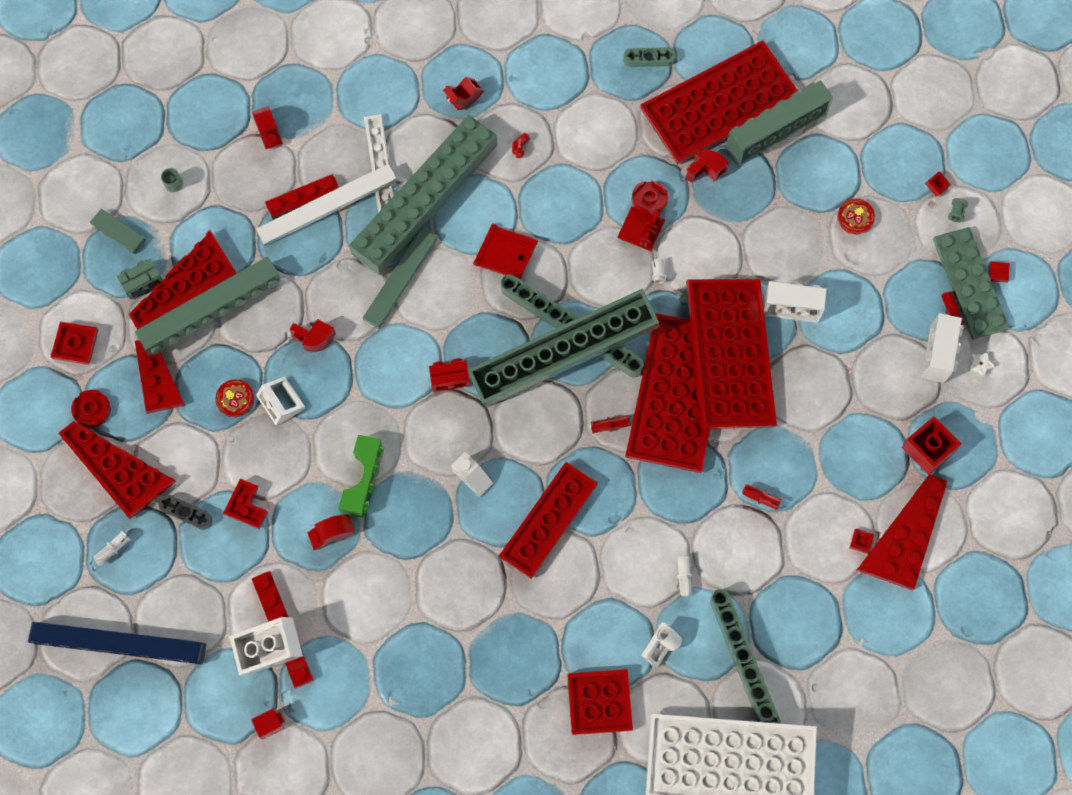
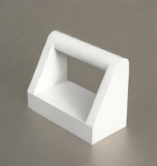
(273, 405)

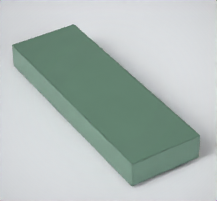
(117, 231)

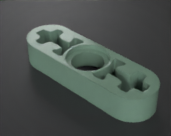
(653, 63)

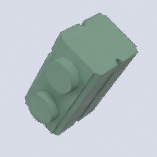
(140, 278)

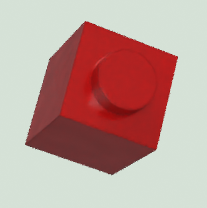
(268, 723)

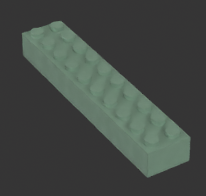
(423, 195)
(563, 348)

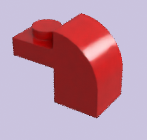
(464, 94)
(267, 127)
(709, 162)
(316, 339)
(329, 530)

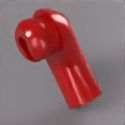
(517, 145)

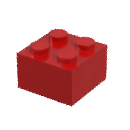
(931, 445)

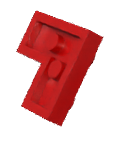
(240, 505)

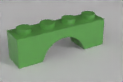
(355, 500)

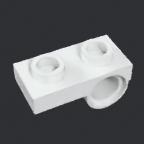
(661, 642)

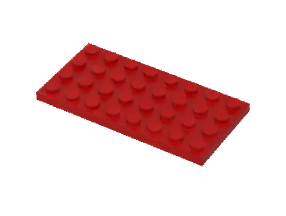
(717, 100)
(731, 353)
(667, 408)

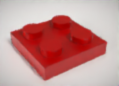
(74, 343)

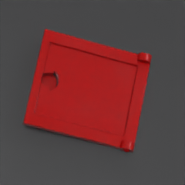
(502, 250)

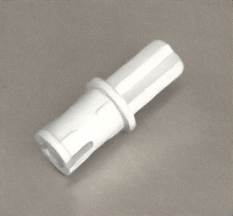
(111, 548)
(684, 576)

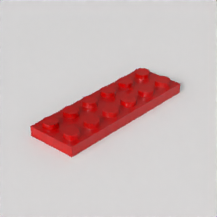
(548, 520)

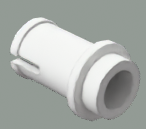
(658, 271)

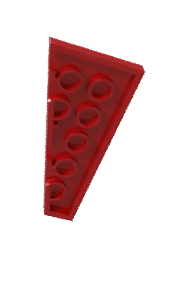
(190, 277)
(121, 474)
(903, 545)

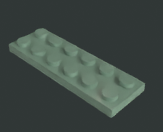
(970, 283)

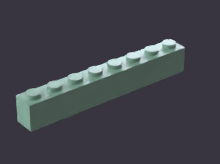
(208, 306)

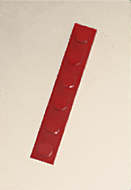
(274, 609)

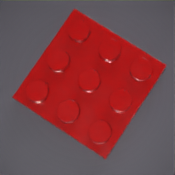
(599, 702)

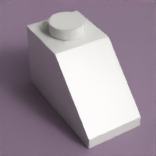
(471, 474)

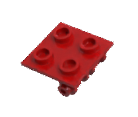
(641, 228)

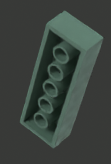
(778, 122)

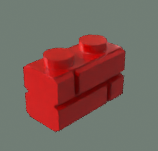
(449, 375)

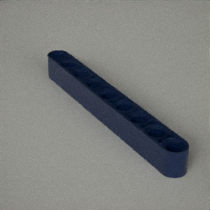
(117, 643)

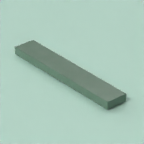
(400, 278)

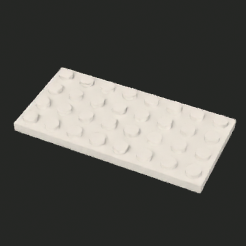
(729, 757)

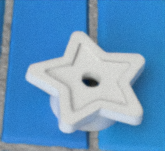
(976, 363)

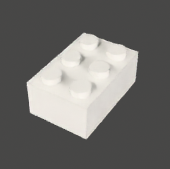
(794, 301)
(942, 348)
(266, 646)

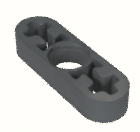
(170, 511)

